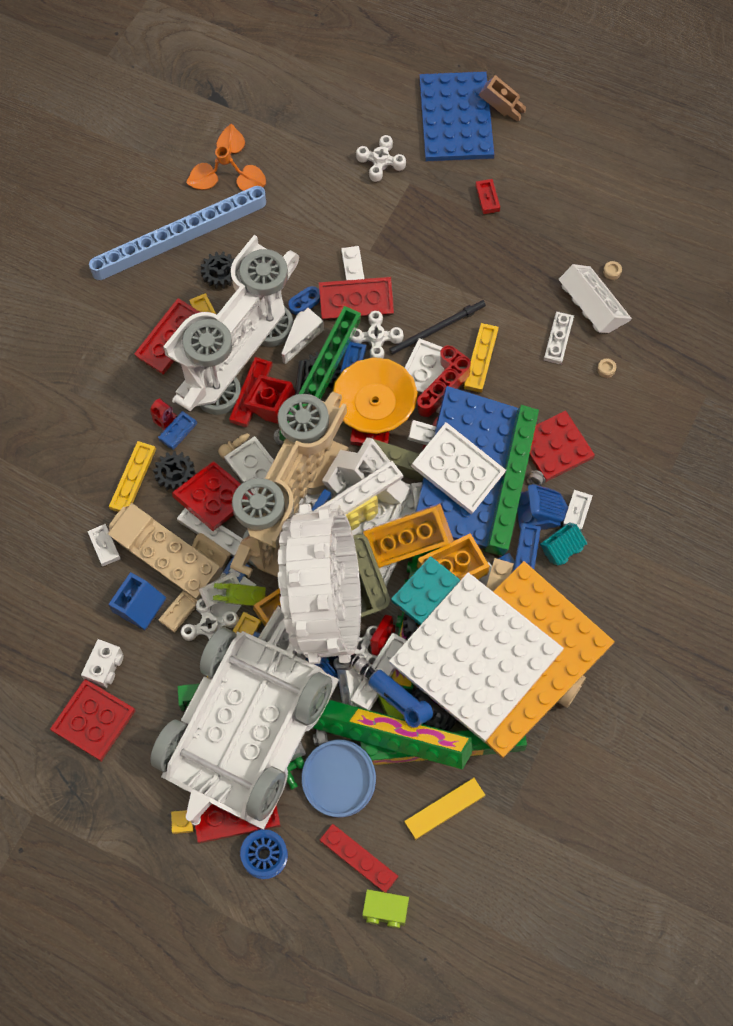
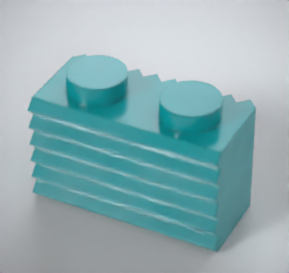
(563, 544)

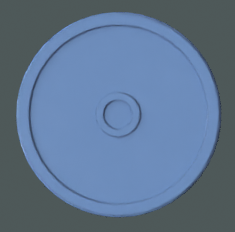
(338, 778)

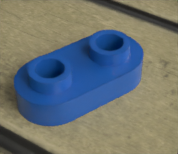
(303, 300)

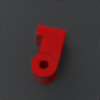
(162, 413)

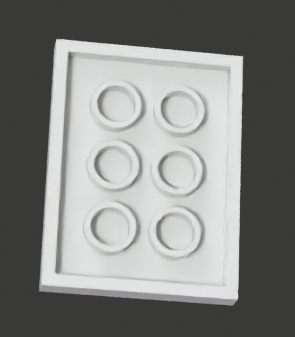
(458, 468)

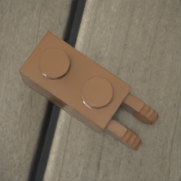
(502, 98)

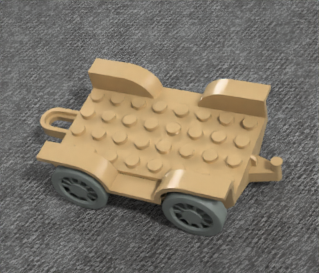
(294, 473)

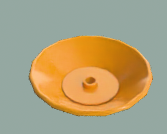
(379, 381)

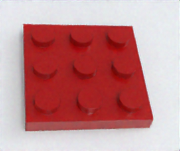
(558, 446)
(209, 495)
(93, 720)

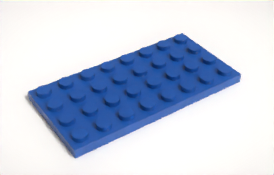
(489, 428)

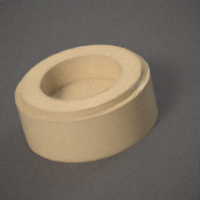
(612, 270)
(606, 368)

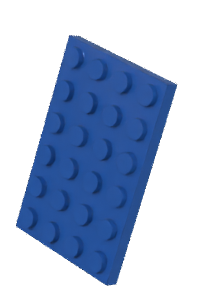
(455, 117)

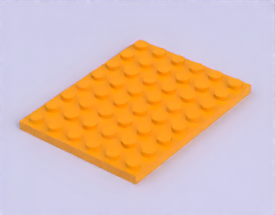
(563, 622)

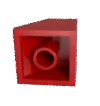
(268, 396)

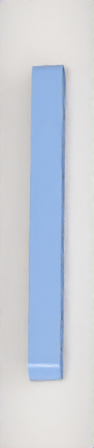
(172, 237)

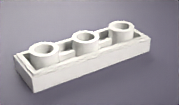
(557, 345)

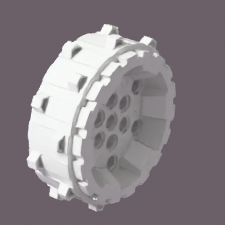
(320, 583)

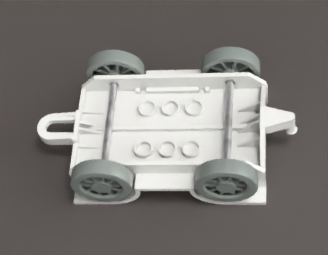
(219, 345)
(242, 725)

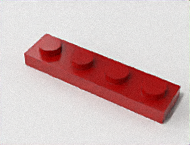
(242, 415)
(359, 858)

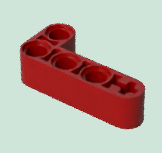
(451, 371)

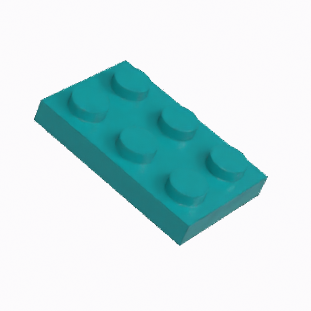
(425, 590)

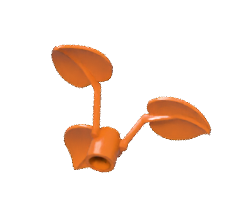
(230, 141)

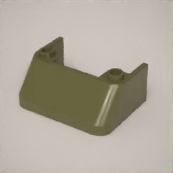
(373, 589)

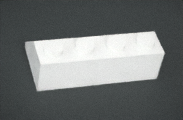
(594, 298)

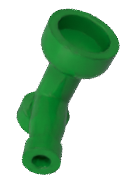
(296, 763)

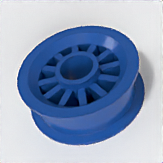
(275, 869)

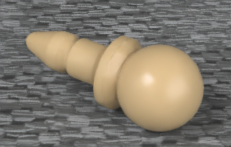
(227, 448)

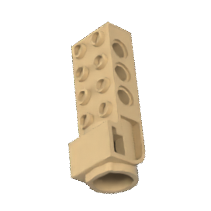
(163, 550)

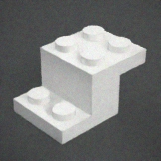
(353, 467)

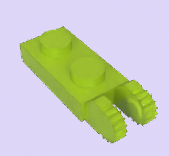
(240, 594)

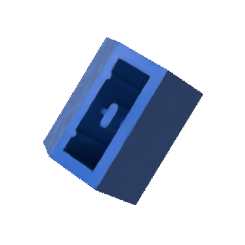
(137, 601)

